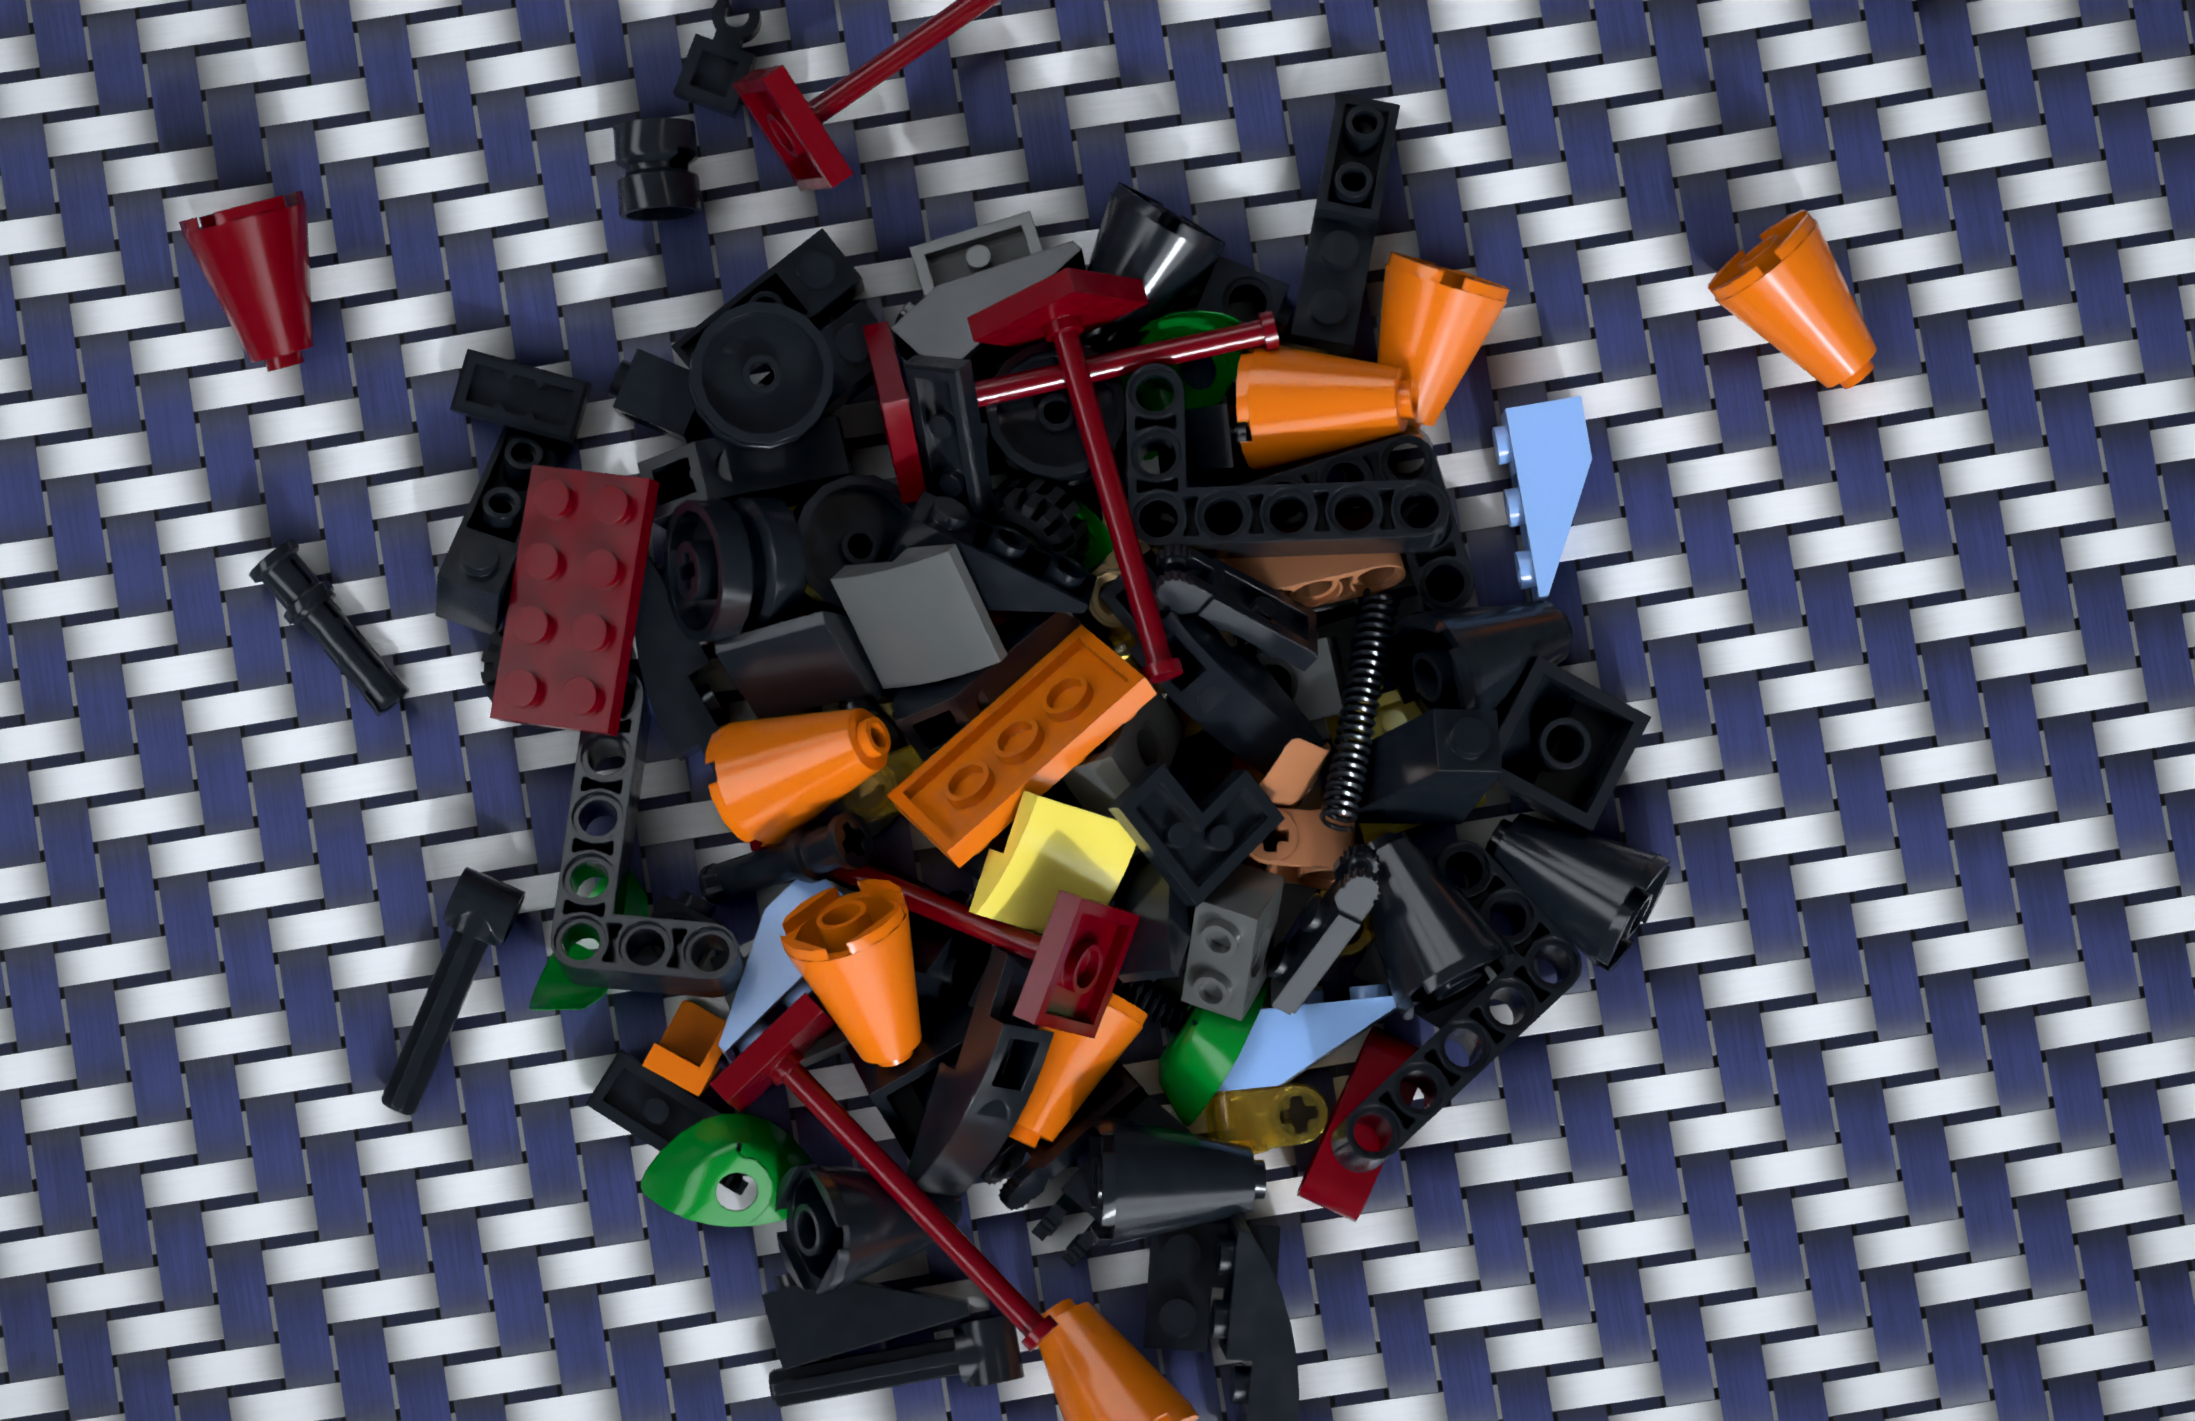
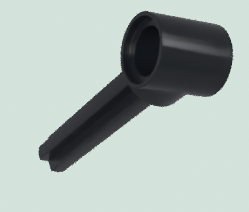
(480, 915)
(981, 1352)

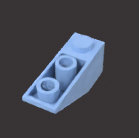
(1548, 468)
(770, 977)
(1288, 1045)

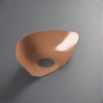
(1291, 774)

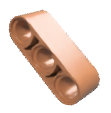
(1326, 578)

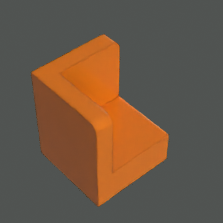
(689, 1049)

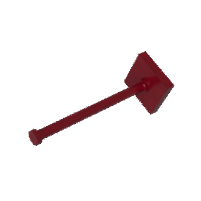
(797, 125)
(1061, 312)
(896, 404)
(1071, 963)
(779, 1059)

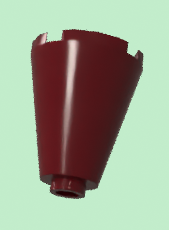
(260, 274)

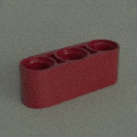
(1325, 1179)

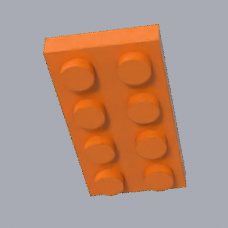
(1021, 744)

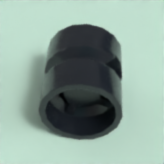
(657, 169)

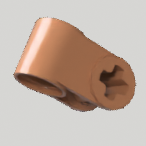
(1303, 848)

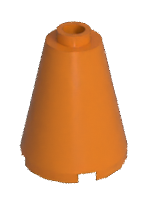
(1799, 301)
(1434, 326)
(1317, 403)
(791, 768)
(860, 966)
(1074, 1070)
(1102, 1374)

